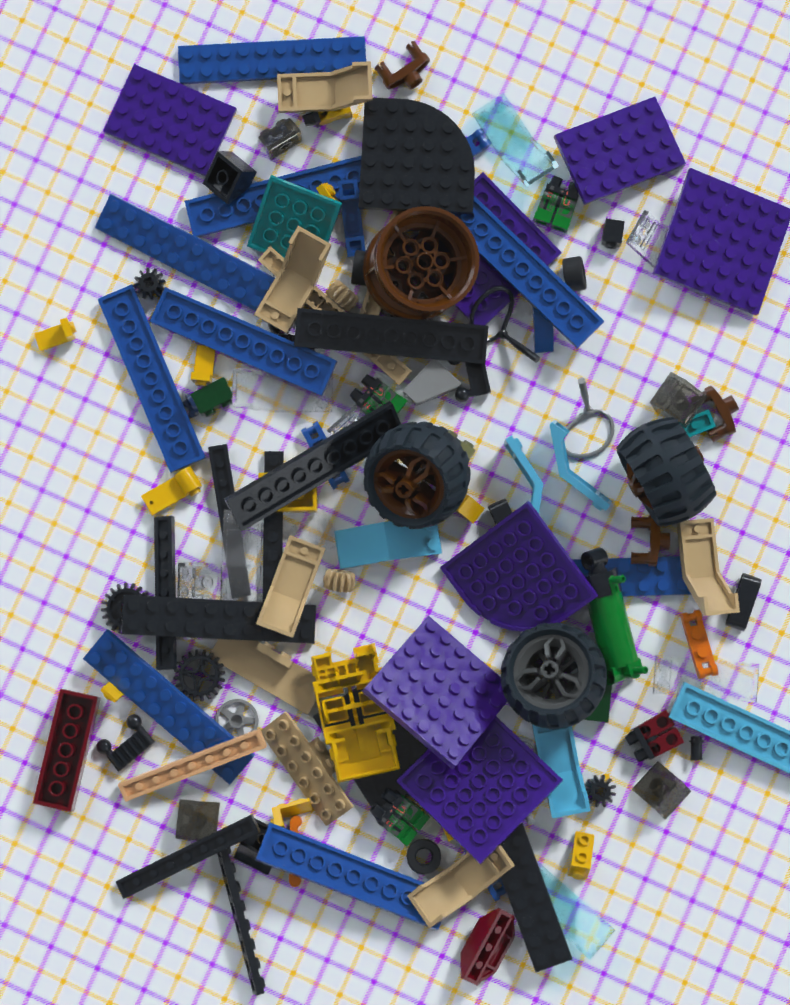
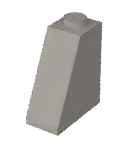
(430, 383)

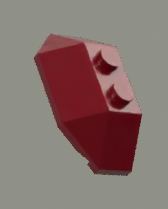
(487, 946)

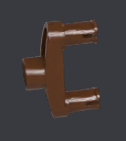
(408, 74)
(725, 408)
(658, 541)

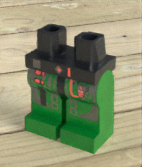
(559, 199)
(375, 395)
(393, 812)

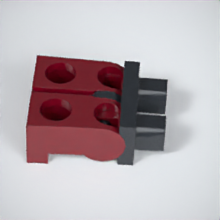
(650, 741)

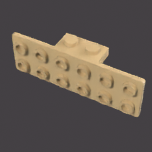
(268, 670)
(308, 766)

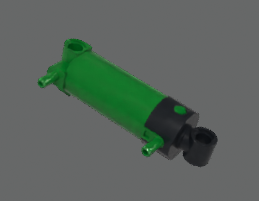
(611, 619)

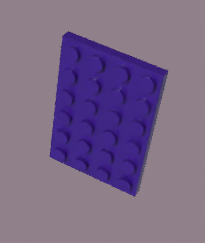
(170, 120)
(619, 150)

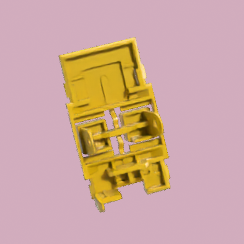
(361, 748)

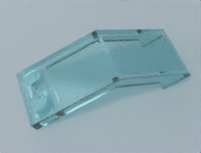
(513, 141)
(578, 921)

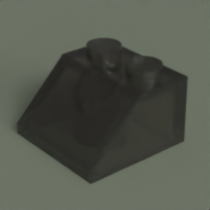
(280, 138)
(678, 399)
(661, 790)
(196, 819)

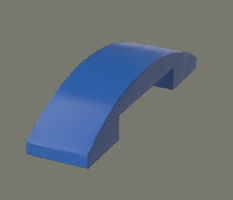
(351, 216)
(543, 333)

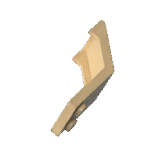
(325, 89)
(294, 280)
(702, 570)
(290, 586)
(458, 885)

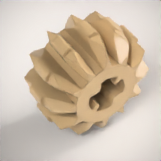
(342, 295)
(339, 580)

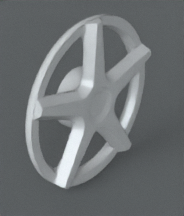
(236, 719)

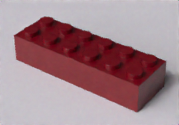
(66, 750)

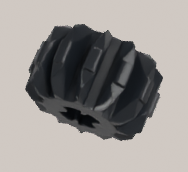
(141, 283)
(602, 784)

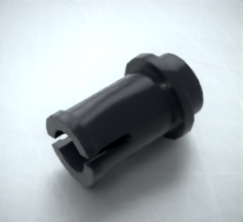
(696, 747)

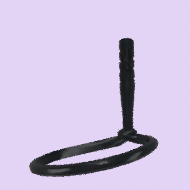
(503, 334)

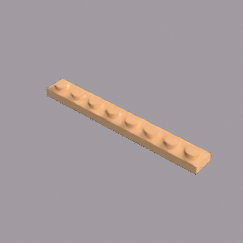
(192, 765)

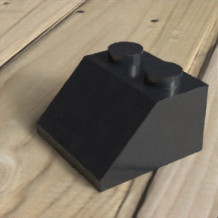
(229, 176)
(249, 849)

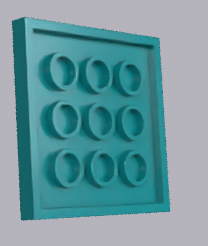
(286, 208)

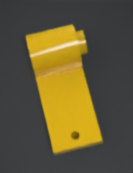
(172, 491)

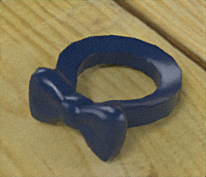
(190, 404)

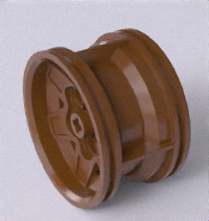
(460, 261)

